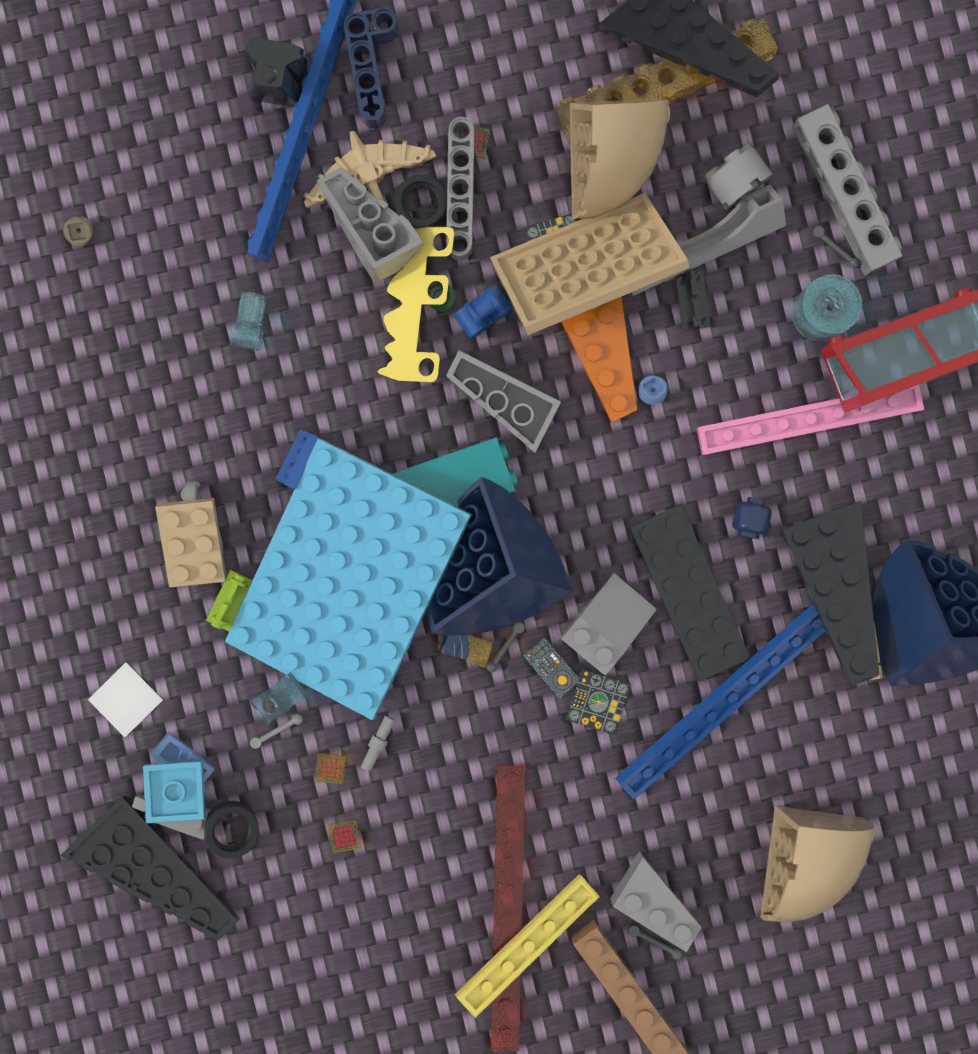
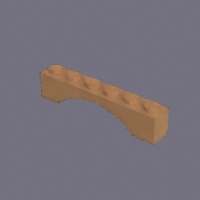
(626, 991)

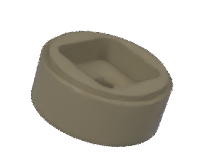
(78, 230)

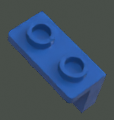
(296, 459)

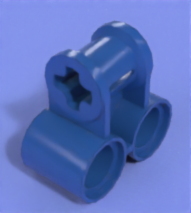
(482, 312)

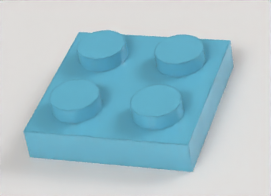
(174, 791)

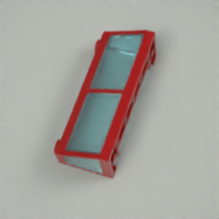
(904, 351)

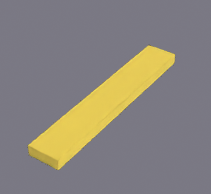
(527, 945)

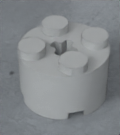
(738, 176)

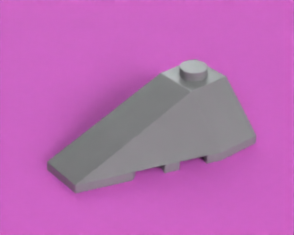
(374, 230)

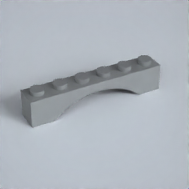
(751, 219)

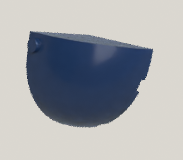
(500, 567)
(926, 615)

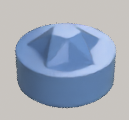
(652, 390)

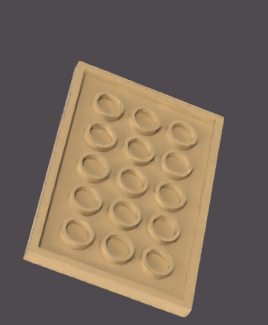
(588, 263)

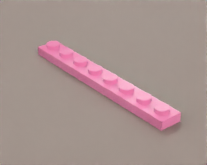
(802, 421)

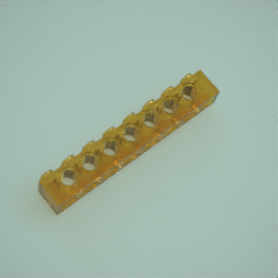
(752, 33)

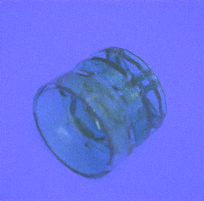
(810, 307)

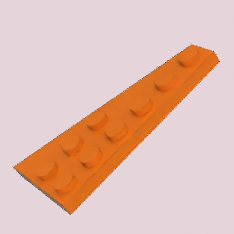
(603, 351)

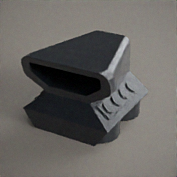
(276, 71)

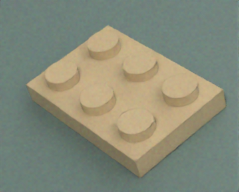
(191, 542)

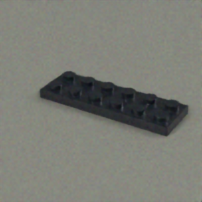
(689, 593)

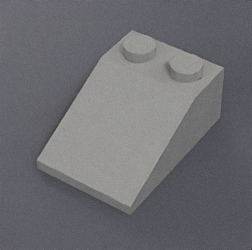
(608, 624)

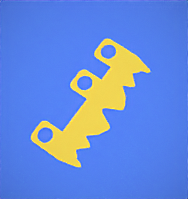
(411, 289)

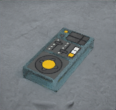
(551, 667)

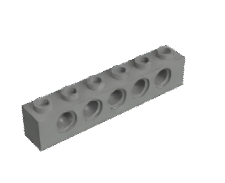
(832, 183)

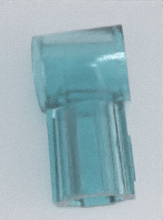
(248, 328)

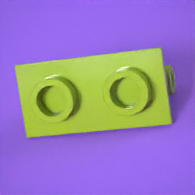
(229, 601)

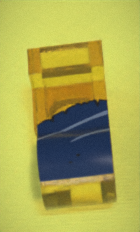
(467, 647)

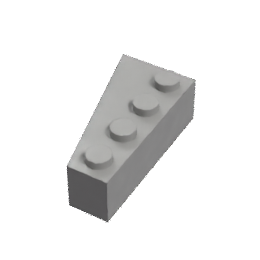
(513, 403)

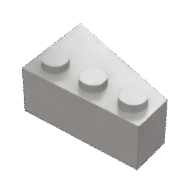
(653, 904)

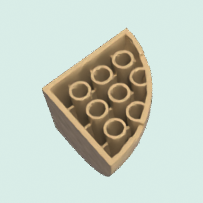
(613, 151)
(812, 862)

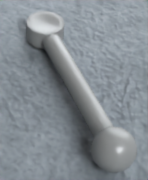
(256, 742)

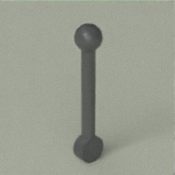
(818, 232)
(492, 665)
(634, 931)

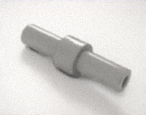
(377, 743)

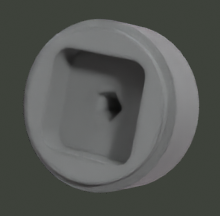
(191, 491)

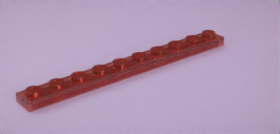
(508, 897)

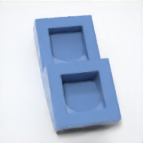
(175, 750)

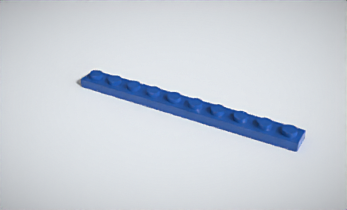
(298, 135)
(721, 703)

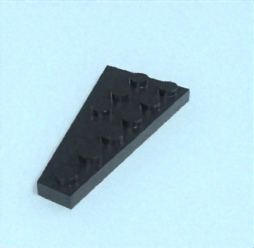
(693, 38)

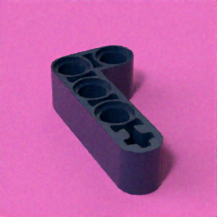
(368, 69)

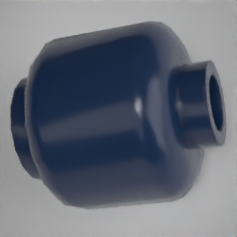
(752, 518)

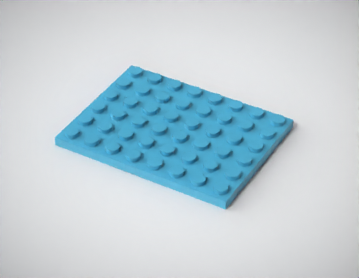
(347, 578)

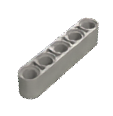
(460, 175)

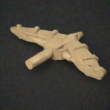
(371, 163)

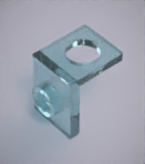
(283, 695)

